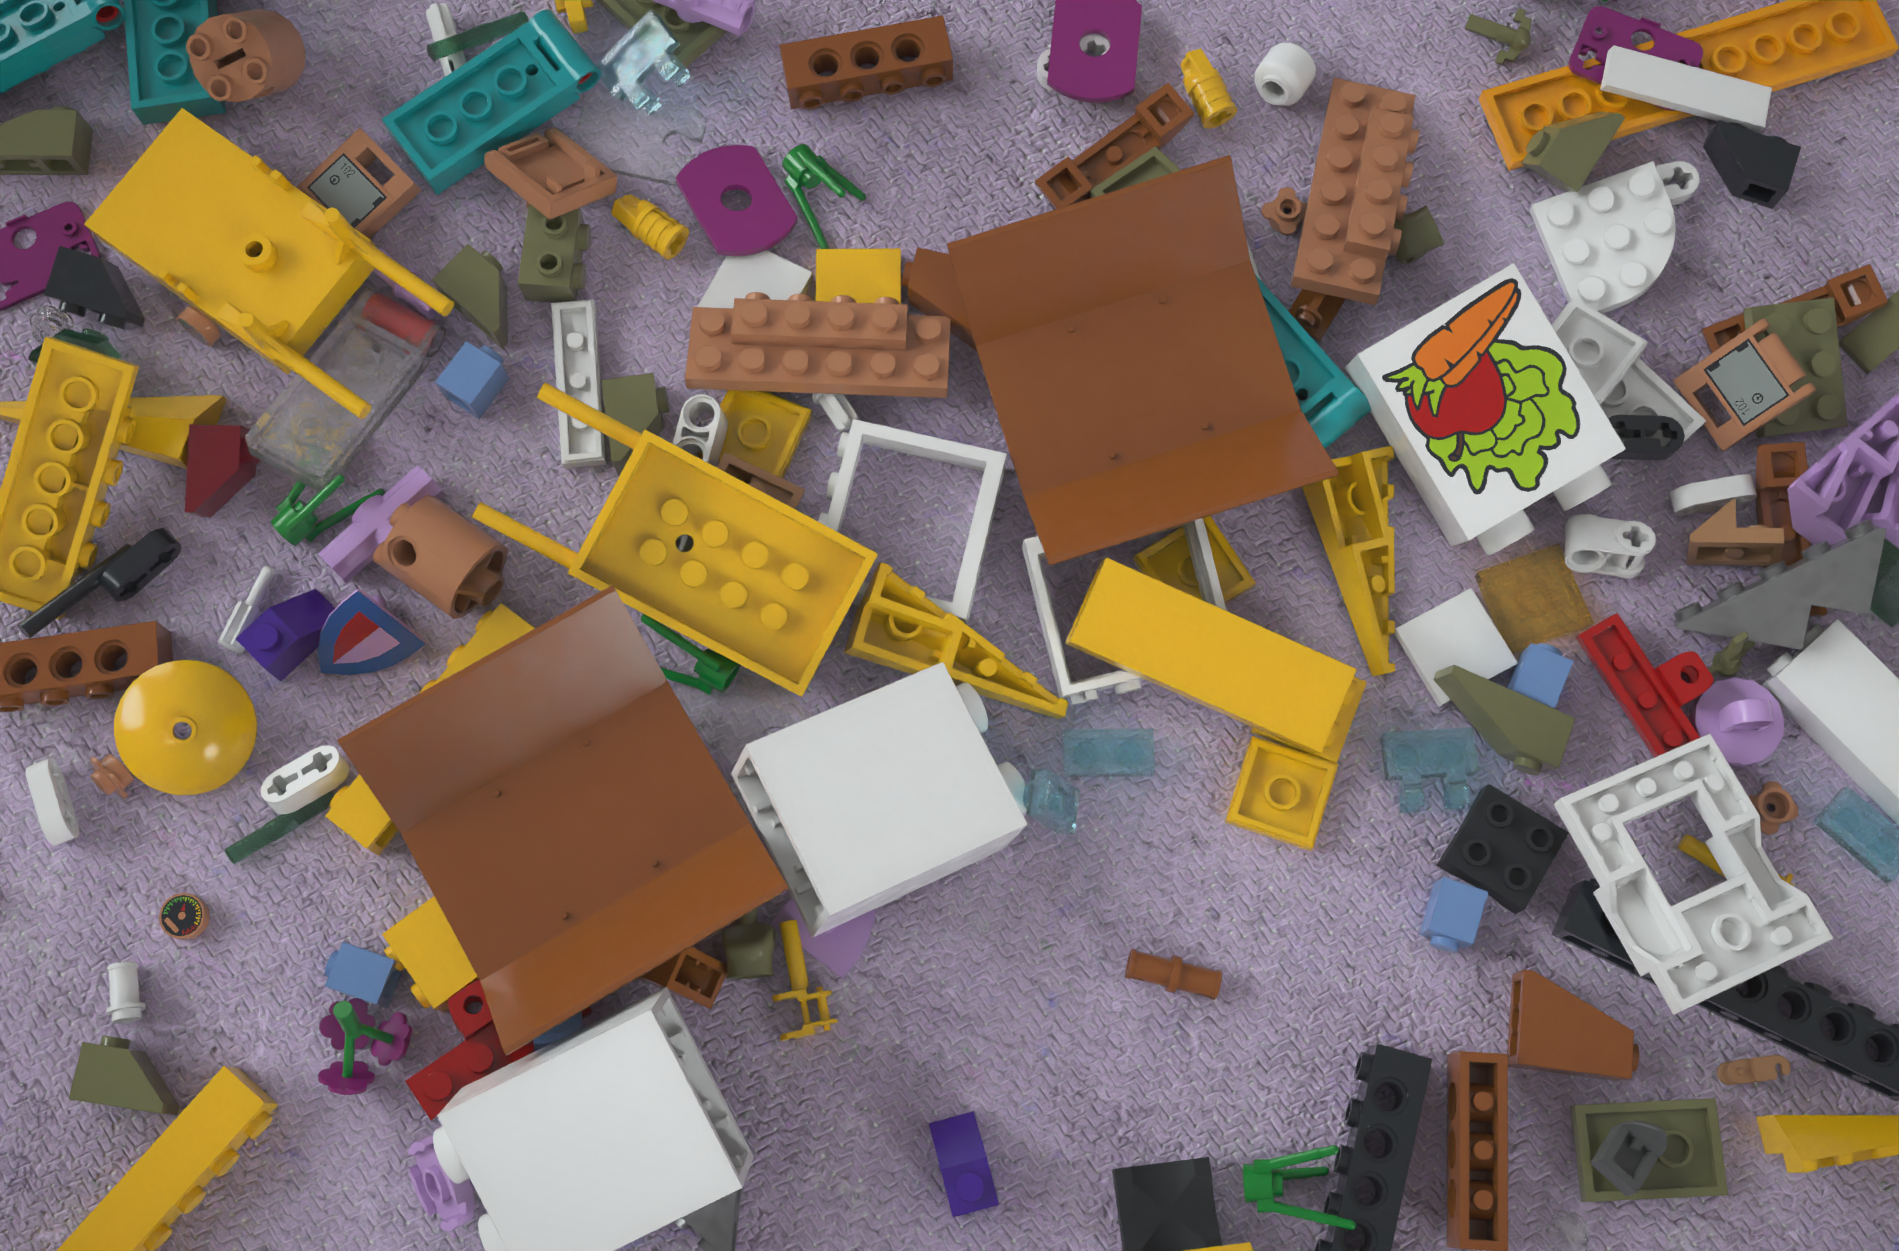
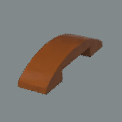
(1152, 125)
(1853, 294)
(1775, 471)

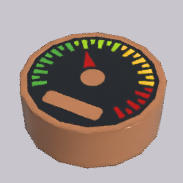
(199, 326)
(184, 916)

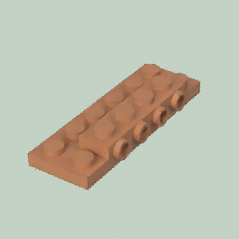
(1356, 191)
(819, 347)

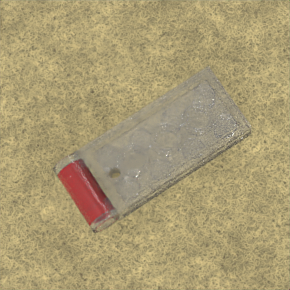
(372, 352)

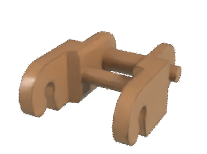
(1752, 1070)

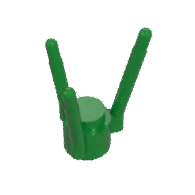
(810, 170)
(297, 520)
(713, 668)
(1265, 1181)

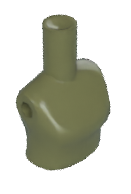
(1418, 236)
(749, 948)

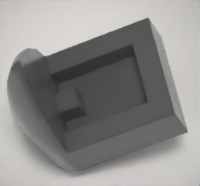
(1630, 1154)

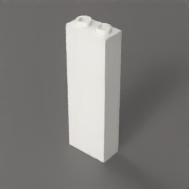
(1845, 706)

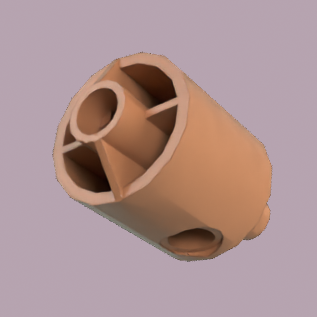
(246, 55)
(443, 556)

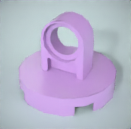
(1740, 719)
(437, 1191)

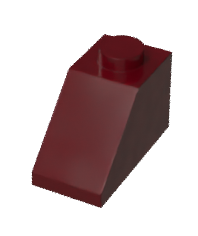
(216, 467)

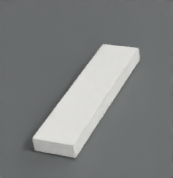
(1685, 88)
(580, 377)

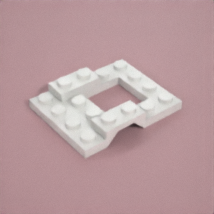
(1712, 936)

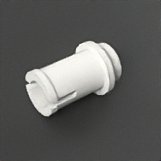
(124, 993)

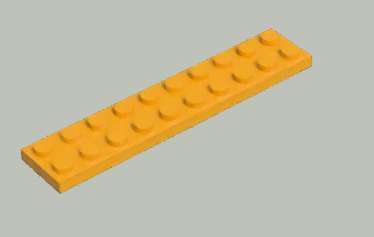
(1764, 46)

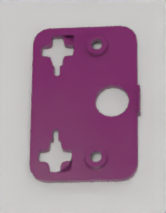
(1617, 31)
(34, 265)

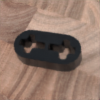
(1646, 426)
(140, 564)

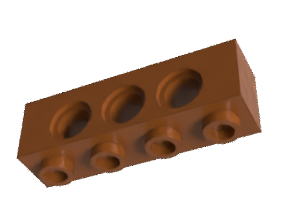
(880, 46)
(144, 643)
(1477, 1151)

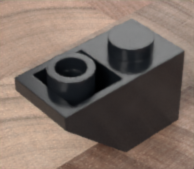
(1751, 163)
(92, 285)

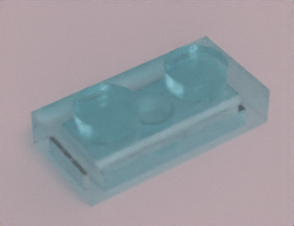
(1108, 753)
(1051, 801)
(1862, 833)

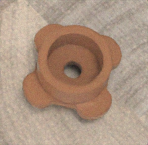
(1282, 222)
(111, 775)
(1783, 804)

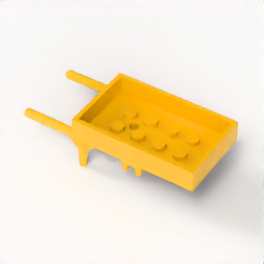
(200, 215)
(753, 586)

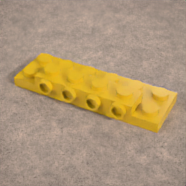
(62, 470)

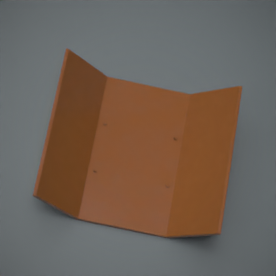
(1135, 362)
(564, 816)

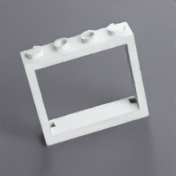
(986, 460)
(1122, 681)

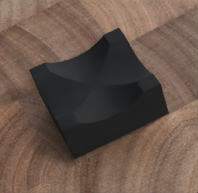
(1503, 848)
(1166, 1206)

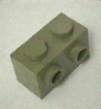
(553, 256)

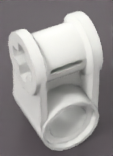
(1604, 547)

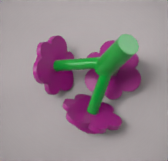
(350, 1030)

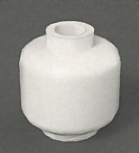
(1285, 74)

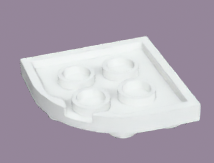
(1609, 237)

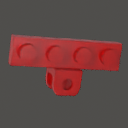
(1647, 694)
(468, 1061)

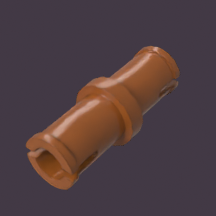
(1173, 974)

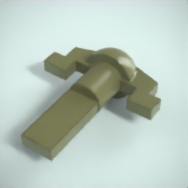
(1516, 39)
(1728, 661)

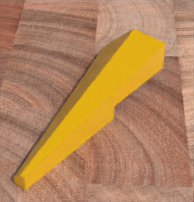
(160, 423)
(1360, 545)
(911, 633)
(1828, 1140)

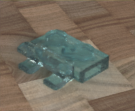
(636, 56)
(1430, 754)

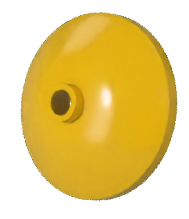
(192, 693)

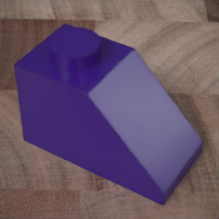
(287, 633)
(963, 1164)

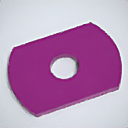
(1090, 77)
(729, 231)

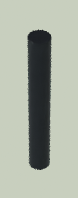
(68, 597)

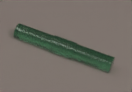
(476, 36)
(276, 829)

